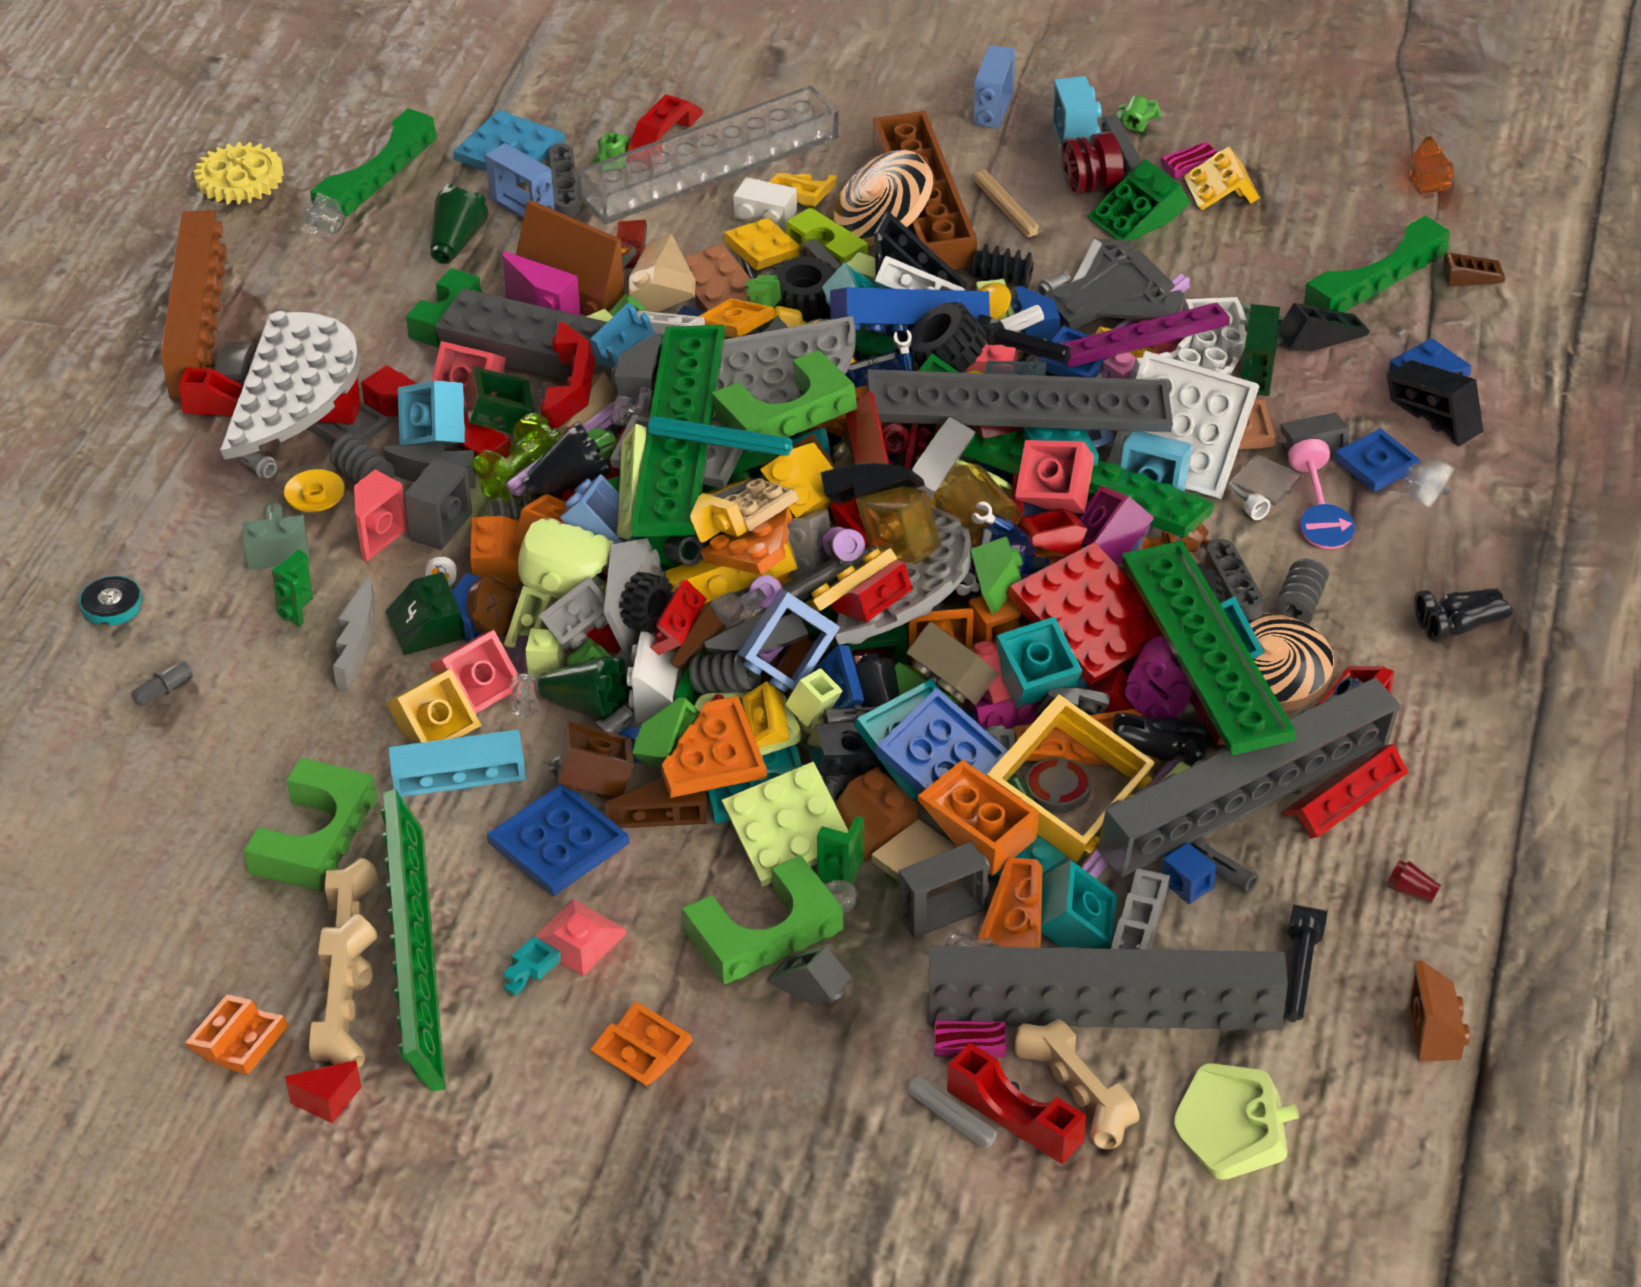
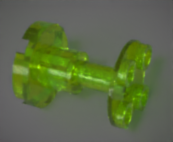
(531, 442)

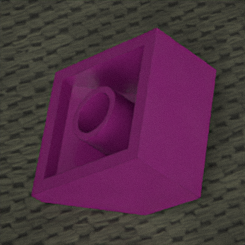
(1114, 523)

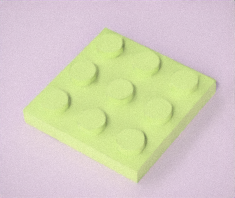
(783, 819)

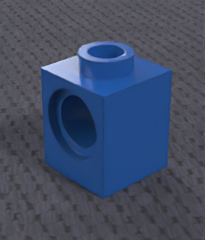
(1189, 872)

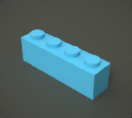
(457, 763)

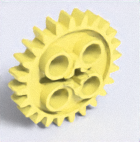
(238, 173)

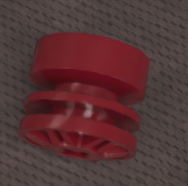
(1092, 163)

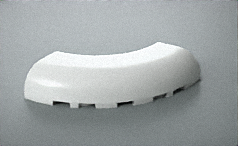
(1212, 349)

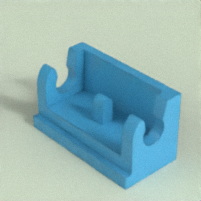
(620, 335)

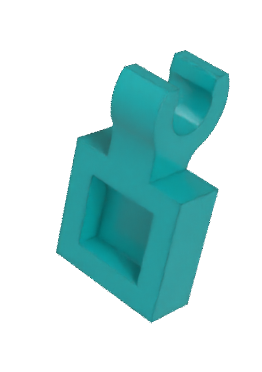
(532, 960)

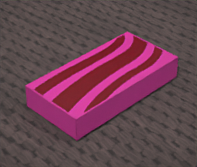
(1184, 161)
(955, 1035)

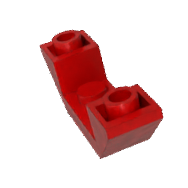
(661, 118)
(566, 401)

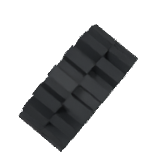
(645, 601)

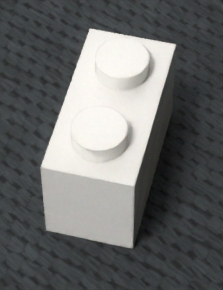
(764, 200)

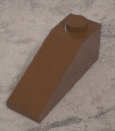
(653, 807)

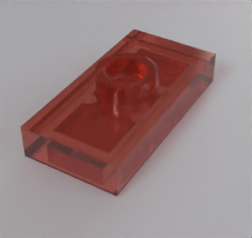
(634, 234)

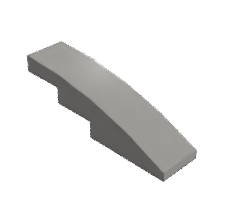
(942, 454)
(356, 633)
(1141, 911)

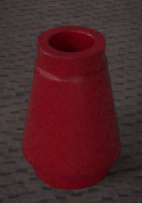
(898, 441)
(1413, 881)

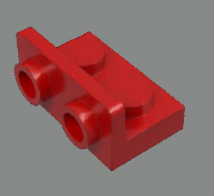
(678, 617)

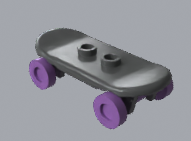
(841, 544)

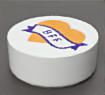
(444, 565)

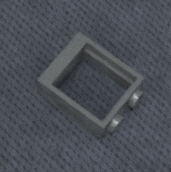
(926, 914)

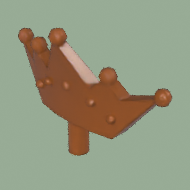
(1196, 538)

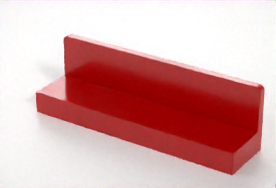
(866, 432)
(1348, 790)

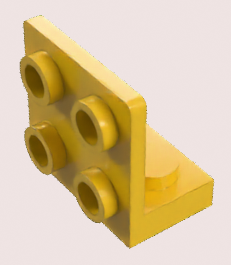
(1218, 178)

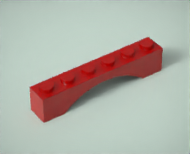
(212, 393)
(381, 394)

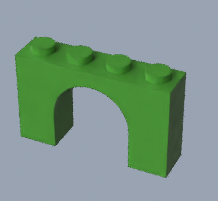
(825, 397)
(306, 858)
(739, 951)

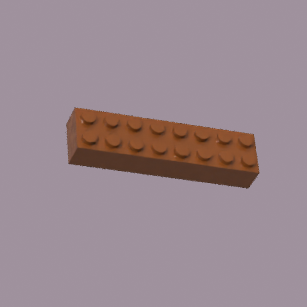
(943, 221)
(193, 296)

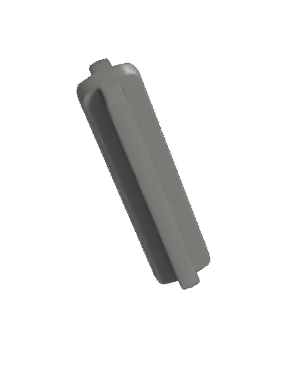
(952, 1112)

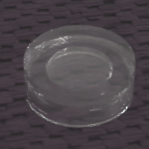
(844, 893)

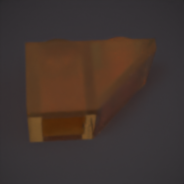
(1430, 168)

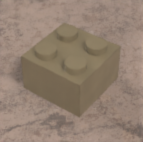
(951, 664)

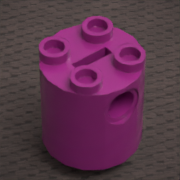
(1157, 682)

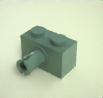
(273, 539)

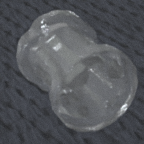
(525, 700)

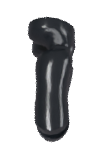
(1459, 611)
(1163, 736)

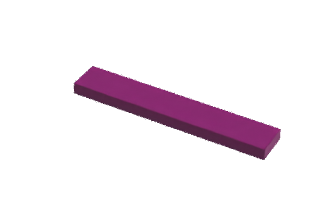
(1146, 334)

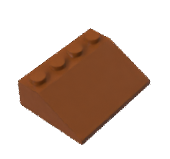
(576, 249)

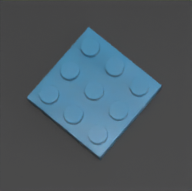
(506, 128)

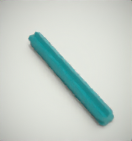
(720, 436)

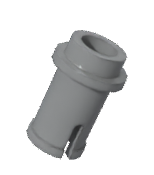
(1046, 286)
(262, 465)

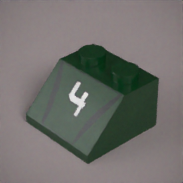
(425, 615)

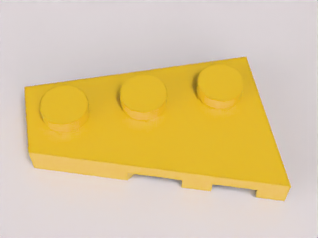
(850, 579)

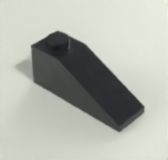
(1317, 328)

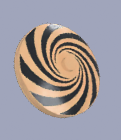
(891, 183)
(1295, 659)

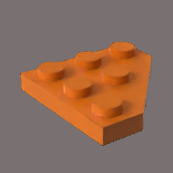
(753, 550)
(714, 751)

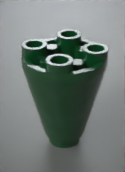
(455, 221)
(590, 687)

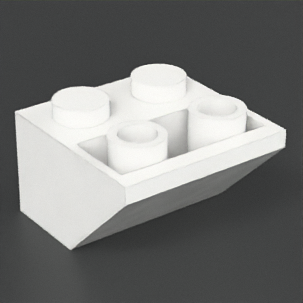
(652, 679)

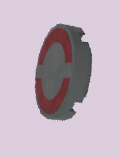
(1059, 784)

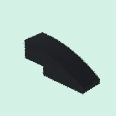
(863, 479)

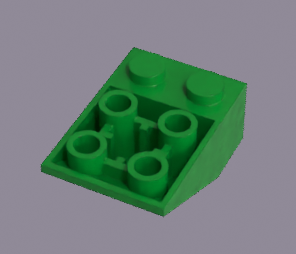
(1140, 203)

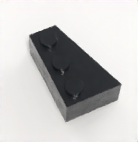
(1440, 397)

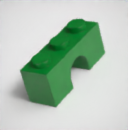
(425, 315)

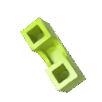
(833, 237)

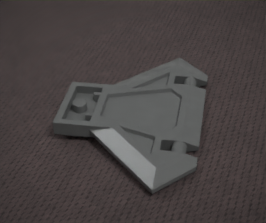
(1115, 286)

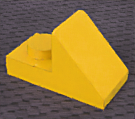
(715, 516)

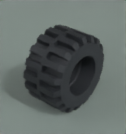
(802, 286)
(950, 335)

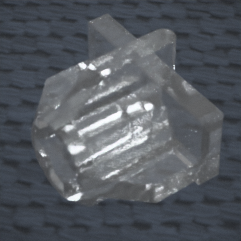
(324, 217)
(1428, 480)

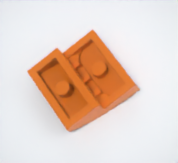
(236, 1034)
(642, 1044)

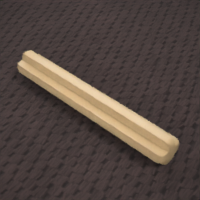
(1006, 203)

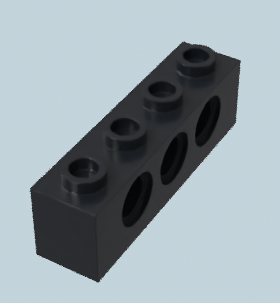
(841, 750)

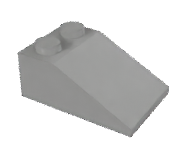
(627, 560)

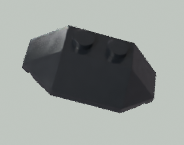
(899, 243)

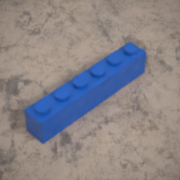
(899, 306)

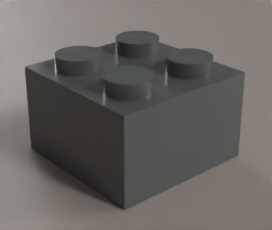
(438, 503)

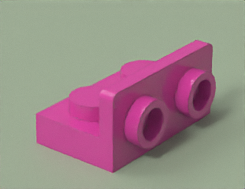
(1002, 713)

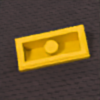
(766, 715)

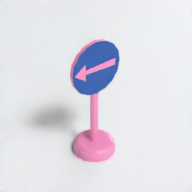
(1323, 523)

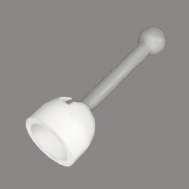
(1251, 502)

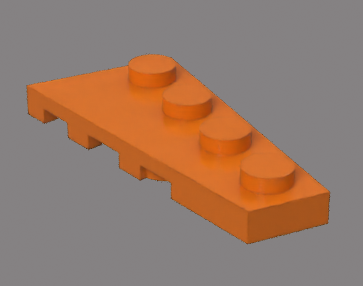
(1061, 745)

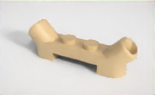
(342, 892)
(339, 949)
(1056, 1046)

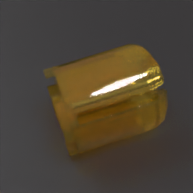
(964, 489)

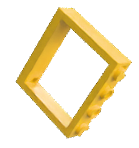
(1095, 738)

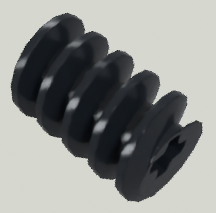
(1003, 265)

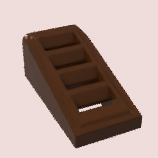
(1471, 270)
(705, 627)

